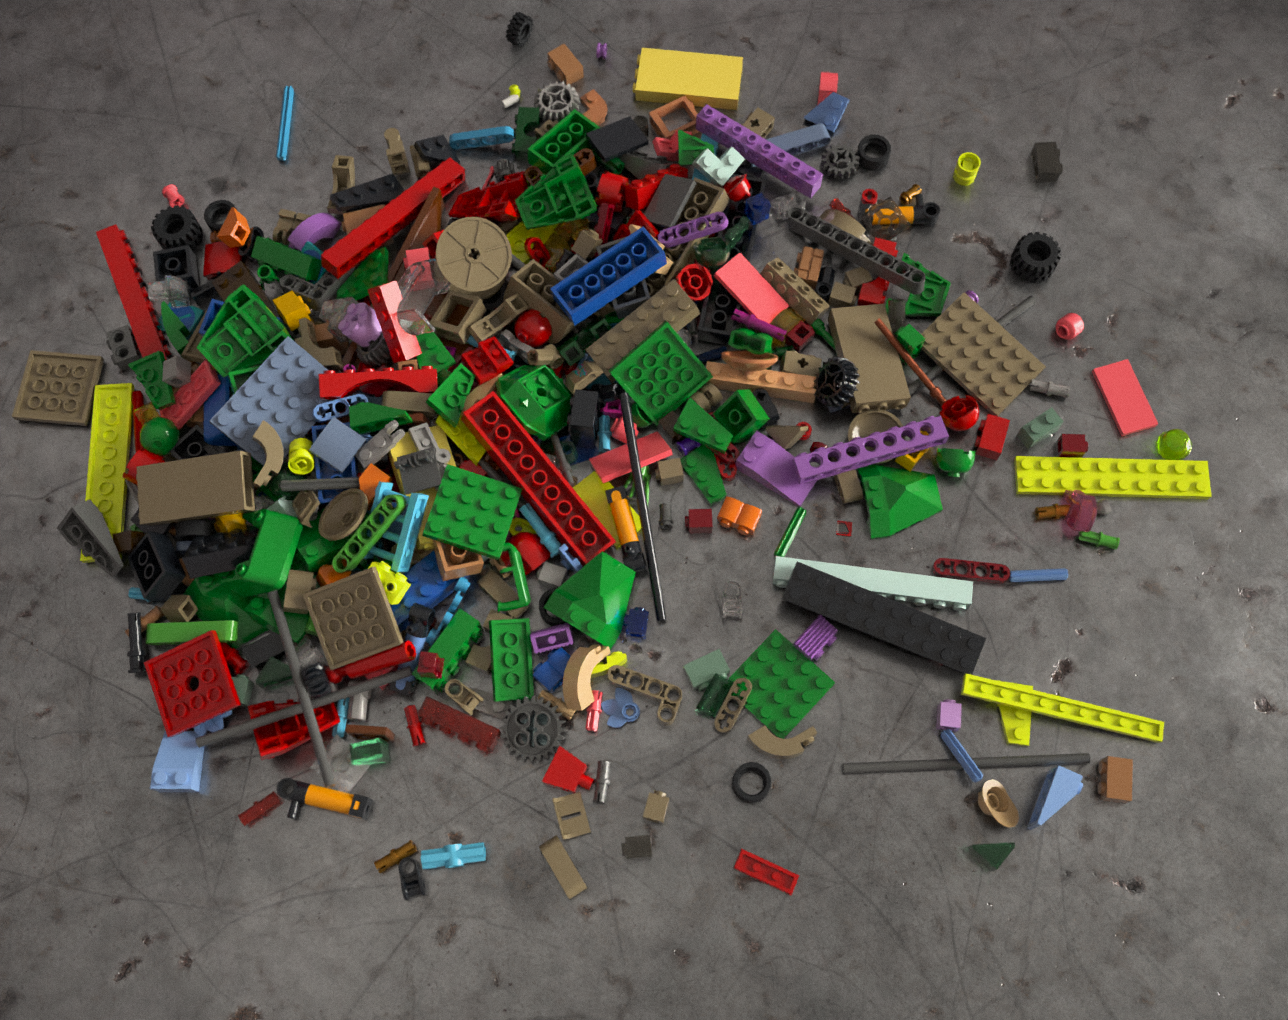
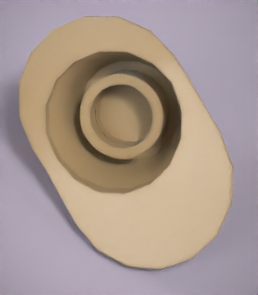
(996, 803)

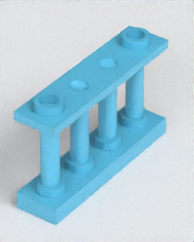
(410, 529)

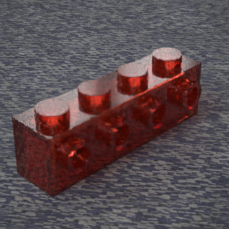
(456, 722)

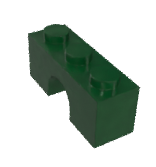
(526, 121)
(574, 347)

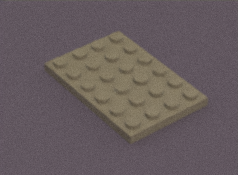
(980, 354)

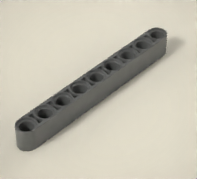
(856, 250)

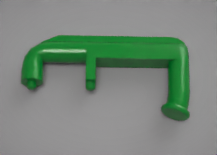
(520, 580)

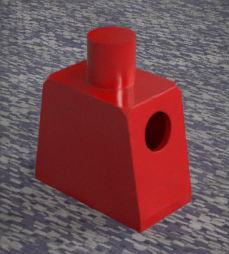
(567, 773)

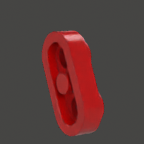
(538, 251)

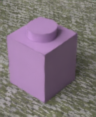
(948, 715)

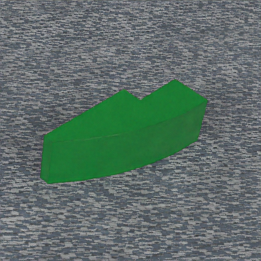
(174, 328)

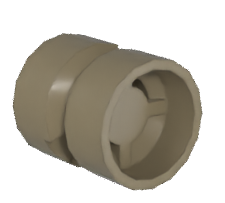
(707, 396)

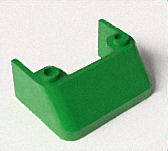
(270, 555)

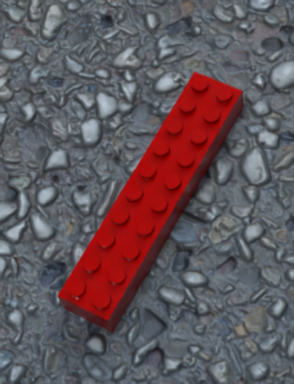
(538, 477)

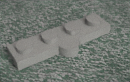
(510, 343)
(423, 439)

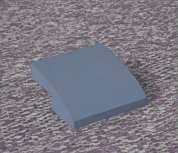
(337, 445)

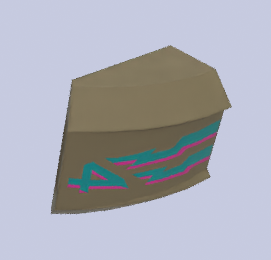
(582, 376)

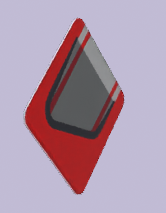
(844, 528)

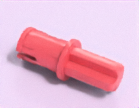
(594, 711)

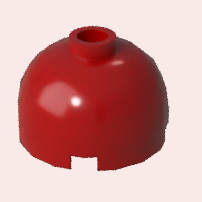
(695, 281)
(532, 328)
(960, 413)

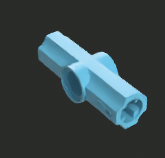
(453, 855)

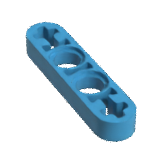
(497, 136)

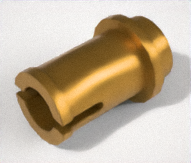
(907, 197)

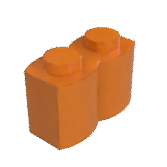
(739, 516)

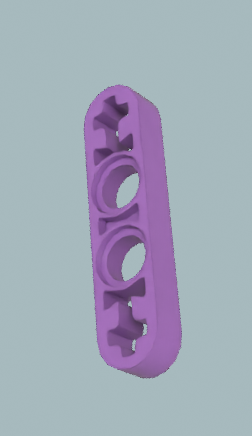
(692, 227)

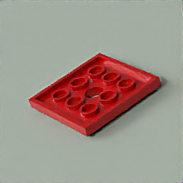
(171, 677)

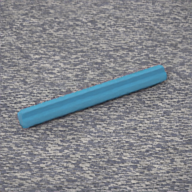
(285, 120)

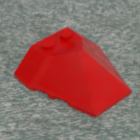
(493, 202)
(289, 732)

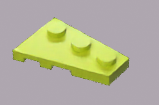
(463, 439)
(1016, 722)

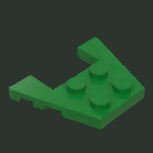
(932, 299)

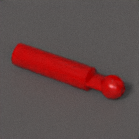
(379, 661)

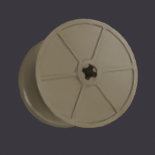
(474, 256)

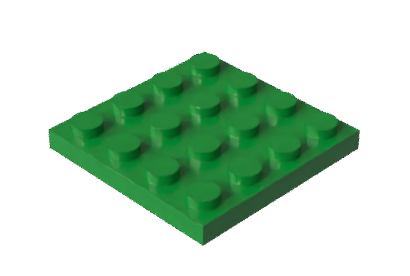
(660, 372)
(472, 512)
(782, 684)

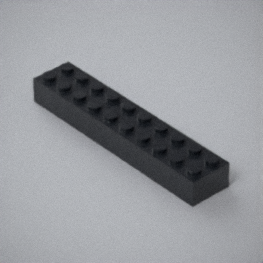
(720, 305)
(883, 618)

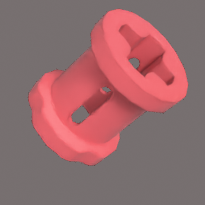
(170, 192)

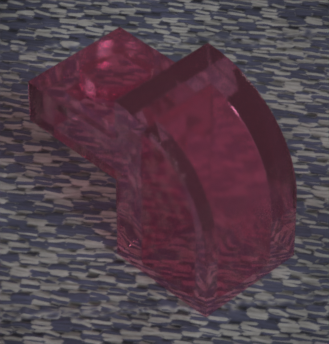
(1082, 510)

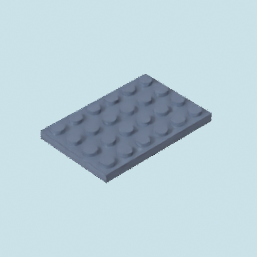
(278, 392)

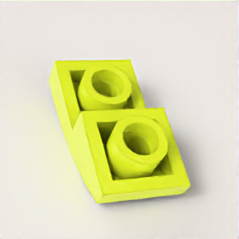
(615, 658)

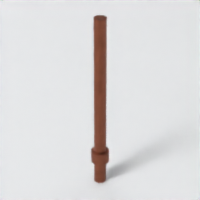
(935, 391)

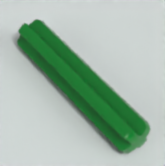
(790, 532)

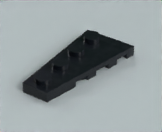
(368, 194)

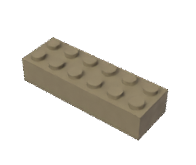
(667, 304)

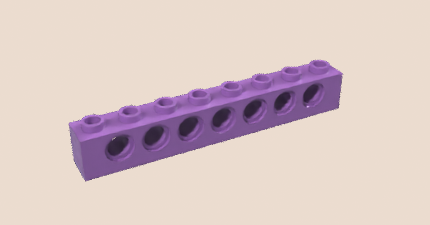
(759, 151)
(932, 425)

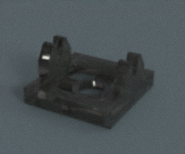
(888, 203)

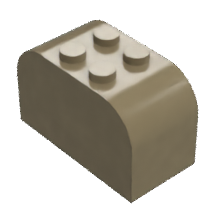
(534, 286)

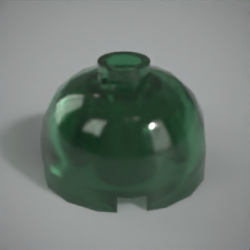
(712, 252)
(284, 474)

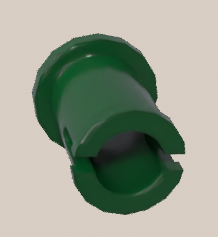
(780, 351)

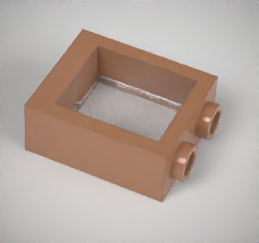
(674, 116)

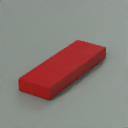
(766, 872)

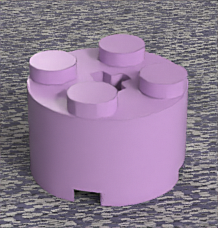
(360, 324)

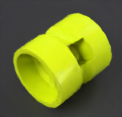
(966, 169)
(300, 459)

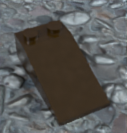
(237, 276)

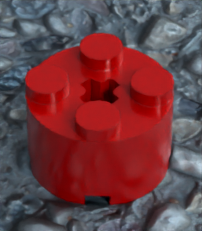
(611, 190)
(140, 459)

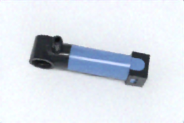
(419, 620)

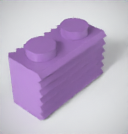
(552, 637)
(816, 638)

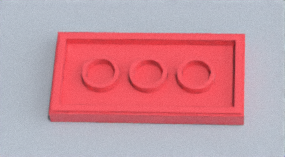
(750, 289)
(192, 395)
(1124, 397)
(617, 461)

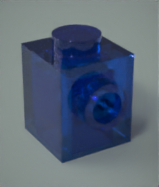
(757, 208)
(637, 622)

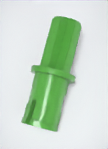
(1099, 539)

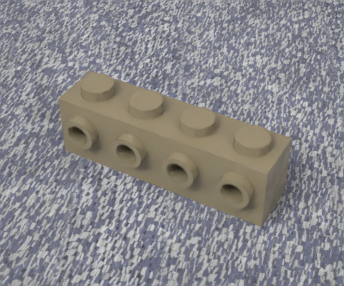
(794, 291)

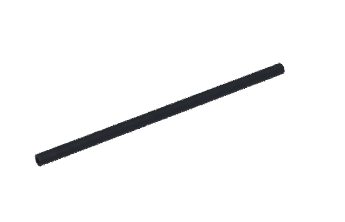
(642, 507)

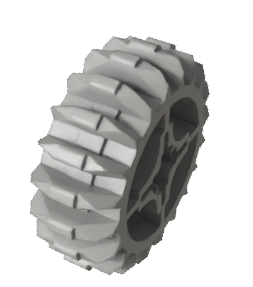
(556, 98)

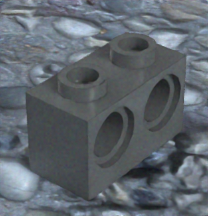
(127, 346)

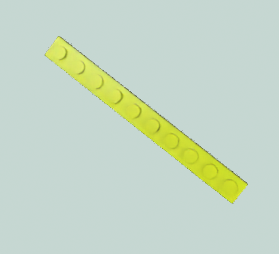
(1062, 708)

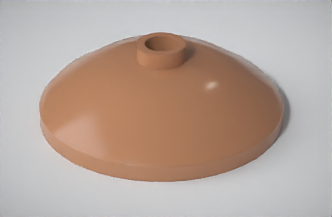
(748, 361)

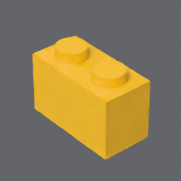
(291, 309)

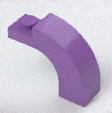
(313, 229)

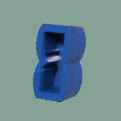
(551, 672)

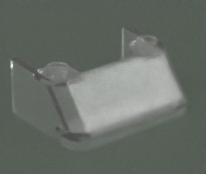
(418, 288)

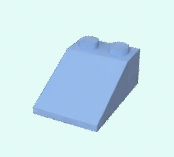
(178, 764)
(1057, 790)

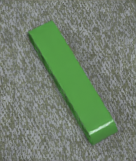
(360, 536)
(182, 632)

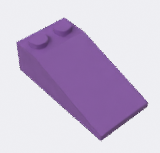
(773, 468)

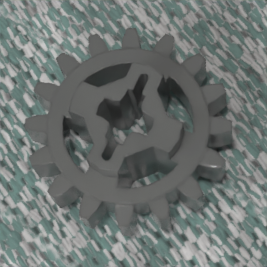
(840, 160)

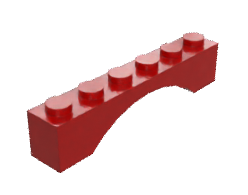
(338, 385)

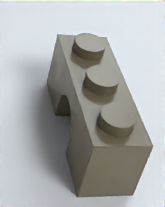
(480, 657)

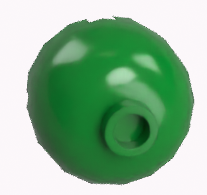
(159, 436)
(954, 461)

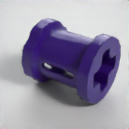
(687, 445)

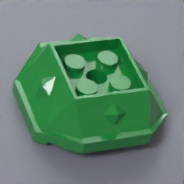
(536, 399)

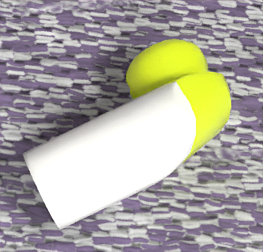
(513, 97)

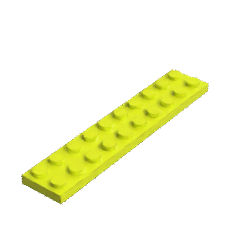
(110, 454)
(1113, 477)

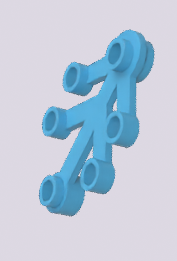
(461, 586)

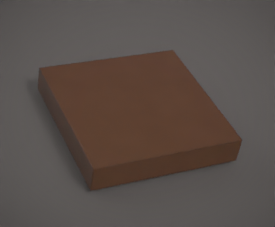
(362, 732)

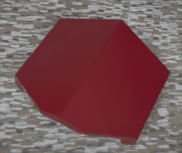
(376, 388)

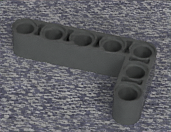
(316, 294)

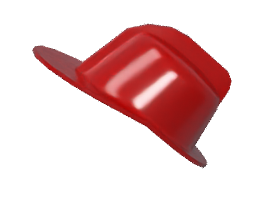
(737, 188)

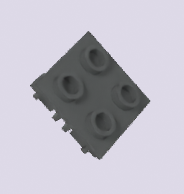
(418, 470)

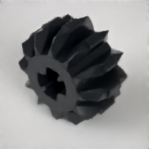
(316, 680)

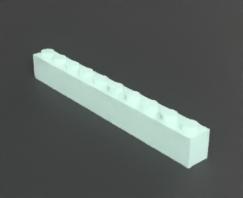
(890, 584)

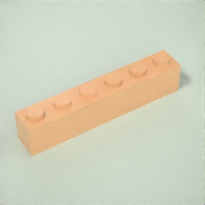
(776, 383)

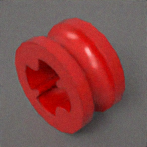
(872, 193)
(808, 432)

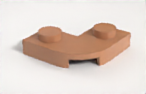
(596, 107)

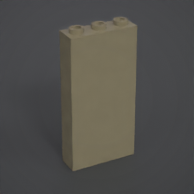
(877, 361)
(195, 488)

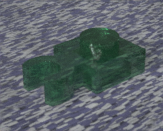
(735, 233)

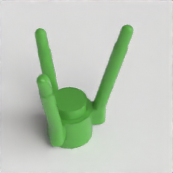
(645, 470)

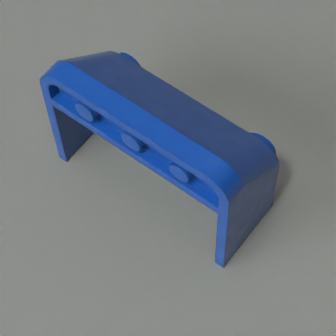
(211, 406)

